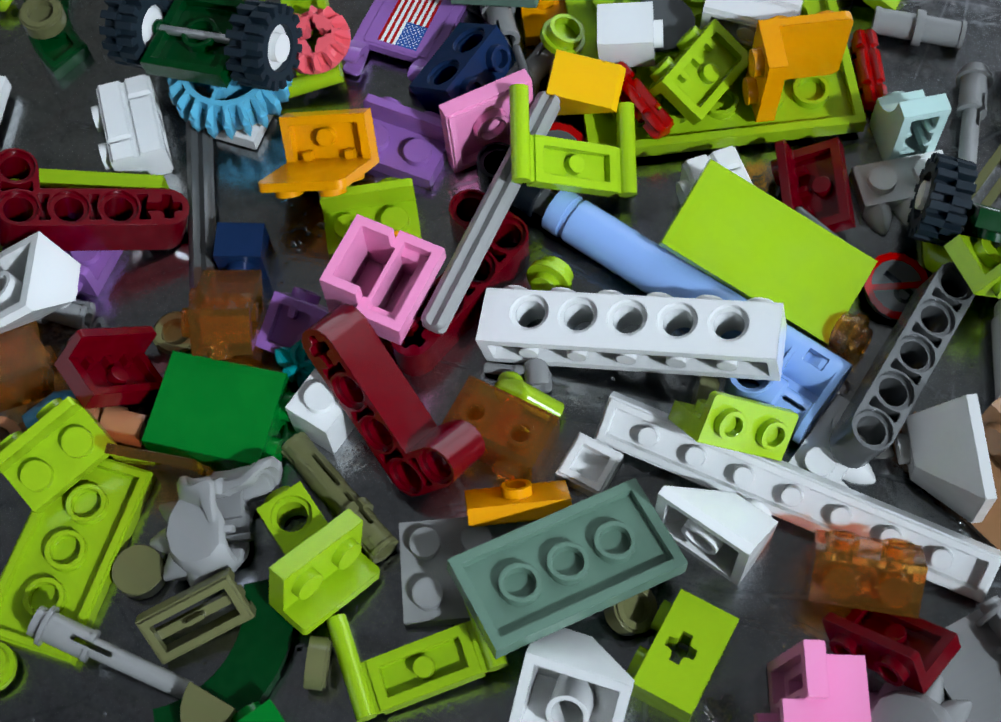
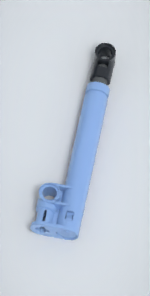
(809, 370)

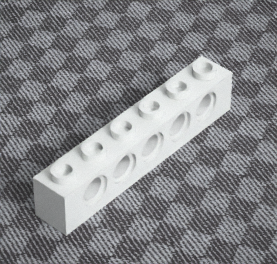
(651, 348)

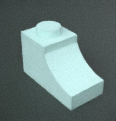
(908, 123)

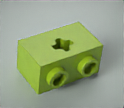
(700, 629)

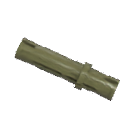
(338, 495)

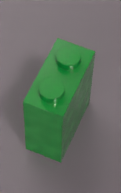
(218, 412)

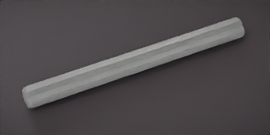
(483, 227)

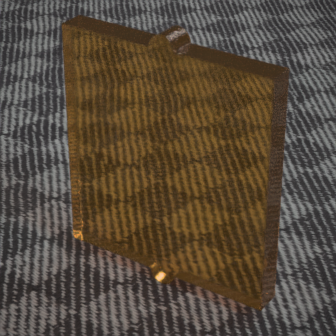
(158, 461)

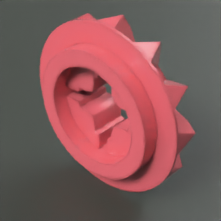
(330, 47)

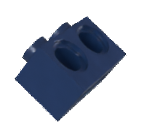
(464, 62)

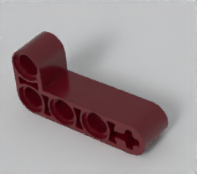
(150, 215)
(500, 267)
(385, 406)

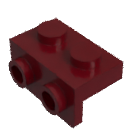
(816, 181)
(110, 366)
(894, 646)

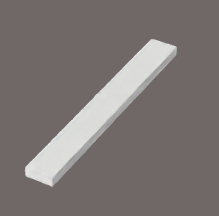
(796, 494)

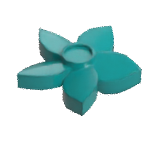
(294, 362)

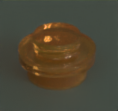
(851, 335)

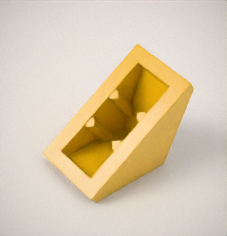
(585, 84)

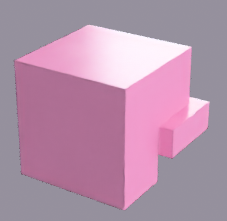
(382, 275)
(816, 686)

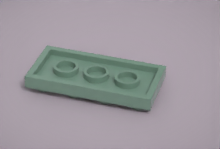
(565, 567)

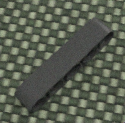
(901, 368)

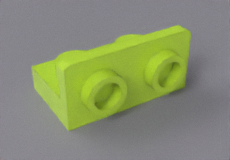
(700, 71)
(387, 202)
(978, 263)
(737, 424)
(53, 452)
(321, 574)

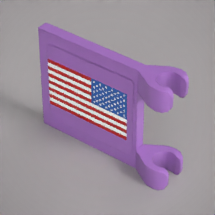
(404, 31)

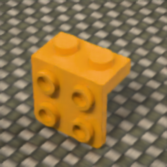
(792, 50)
(323, 152)

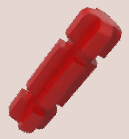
(868, 67)
(645, 106)

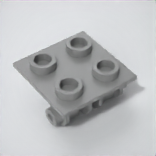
(976, 667)

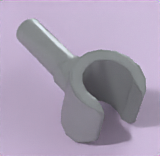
(534, 372)

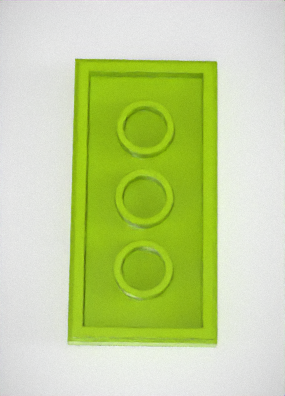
(767, 251)
(70, 551)

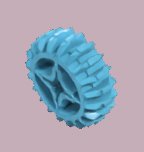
(228, 107)

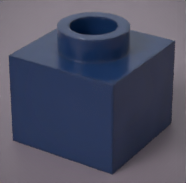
(243, 247)

